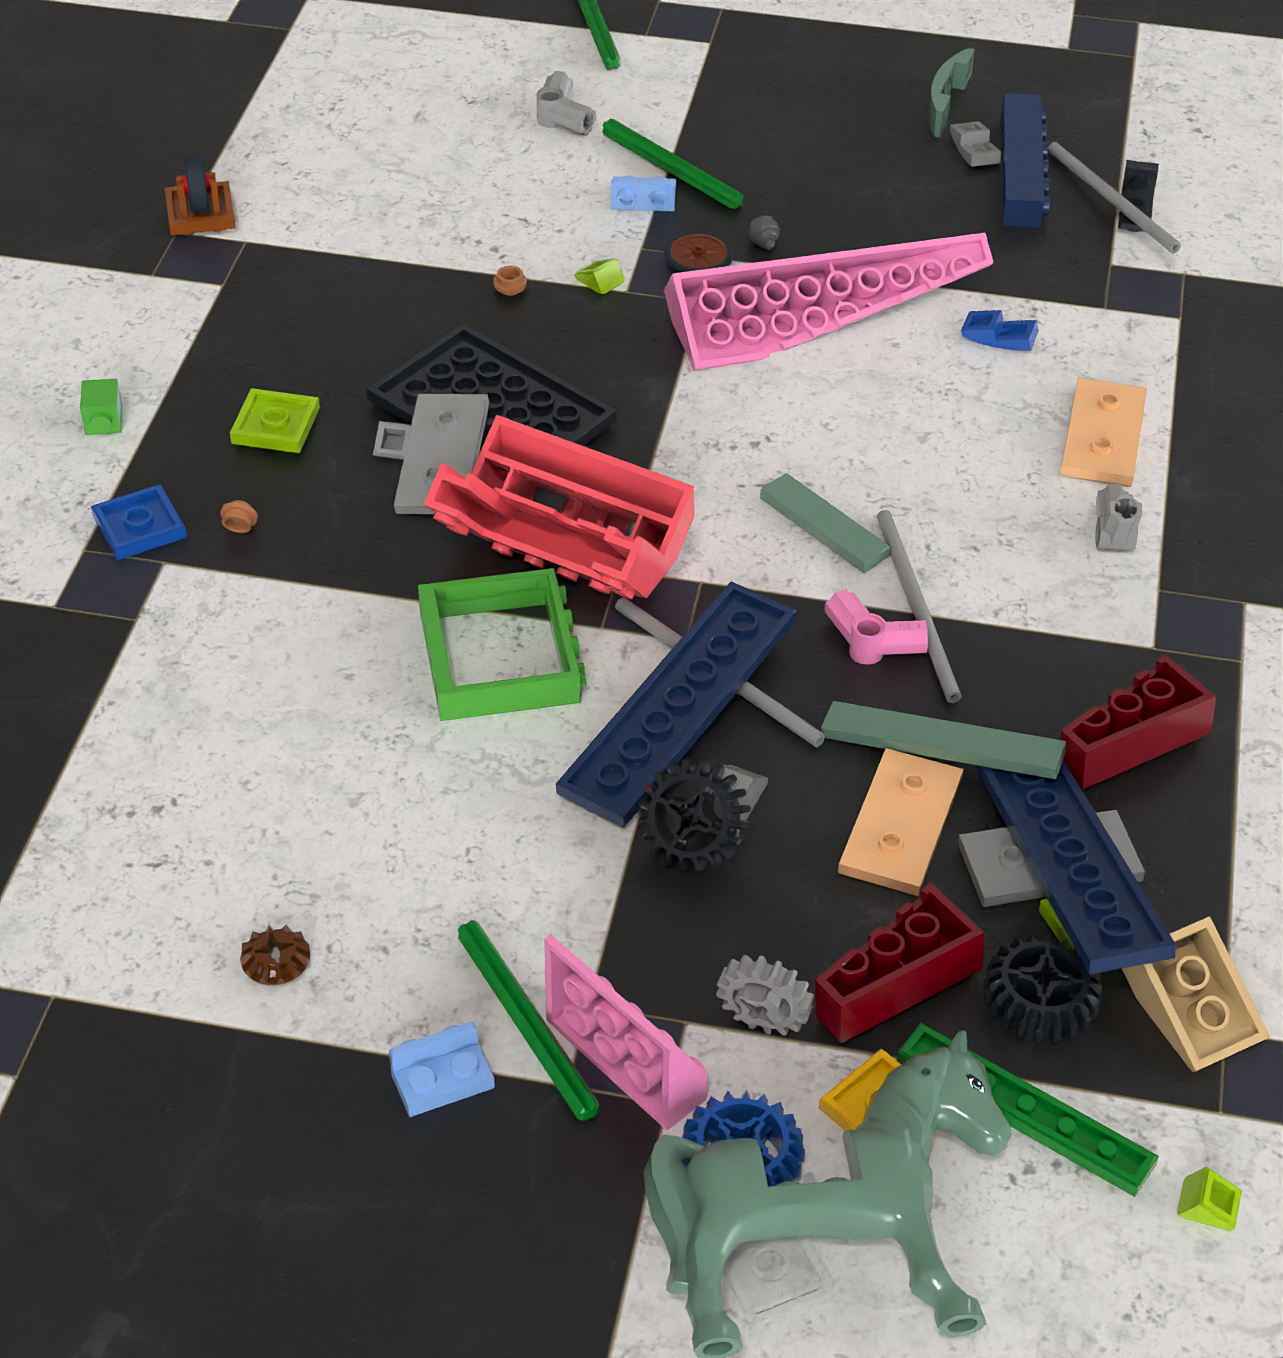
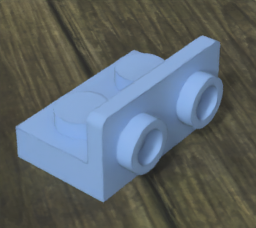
(643, 193)
(440, 1068)

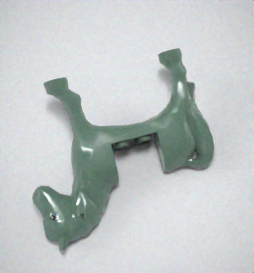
(727, 1199)

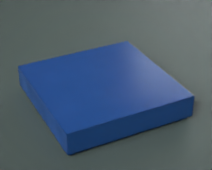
(138, 522)

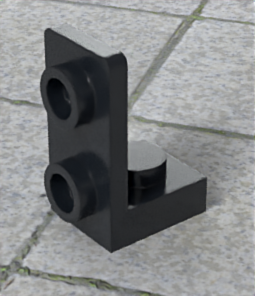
(1138, 189)

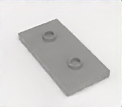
(442, 431)
(1003, 873)

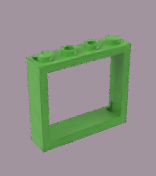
(497, 594)

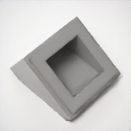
(391, 440)

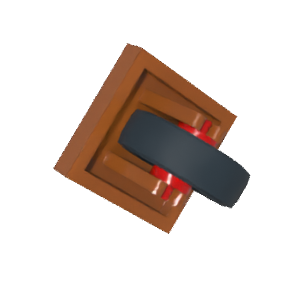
(199, 201)

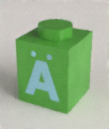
(101, 406)

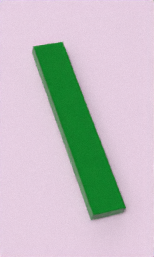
(1053, 1122)

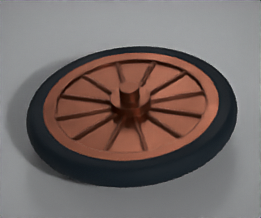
(698, 252)

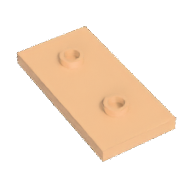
(1104, 432)
(901, 822)

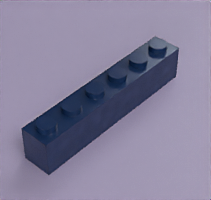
(1024, 160)

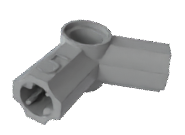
(557, 110)
(1117, 518)

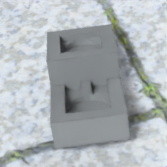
(974, 144)

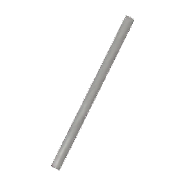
(1115, 198)
(919, 606)
(747, 691)

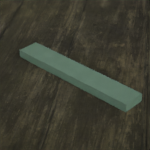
(944, 739)

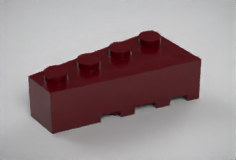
(1138, 723)
(899, 965)

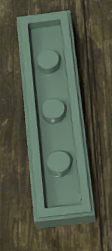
(825, 522)

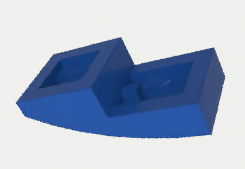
(993, 331)

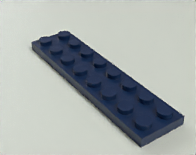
(676, 703)
(1079, 870)

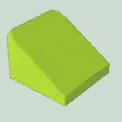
(601, 275)
(1209, 1199)

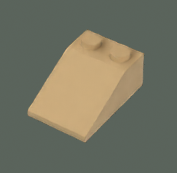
(1198, 998)

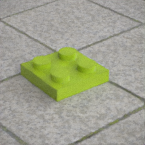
(275, 420)

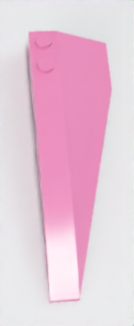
(777, 304)

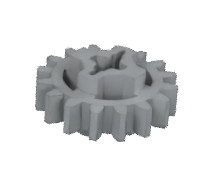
(765, 995)

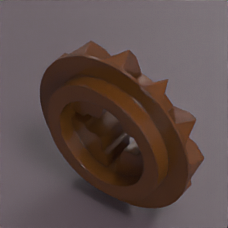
(261, 966)

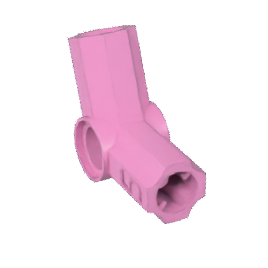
(870, 634)

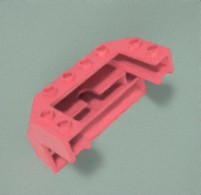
(591, 527)

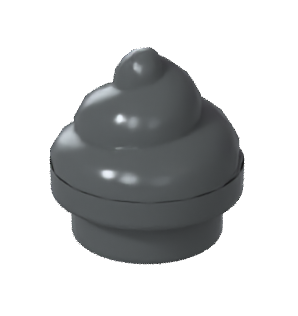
(764, 232)

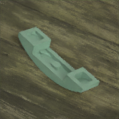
(952, 74)

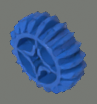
(751, 1119)

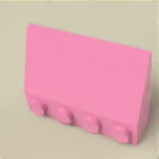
(620, 1039)

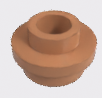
(510, 280)
(238, 516)

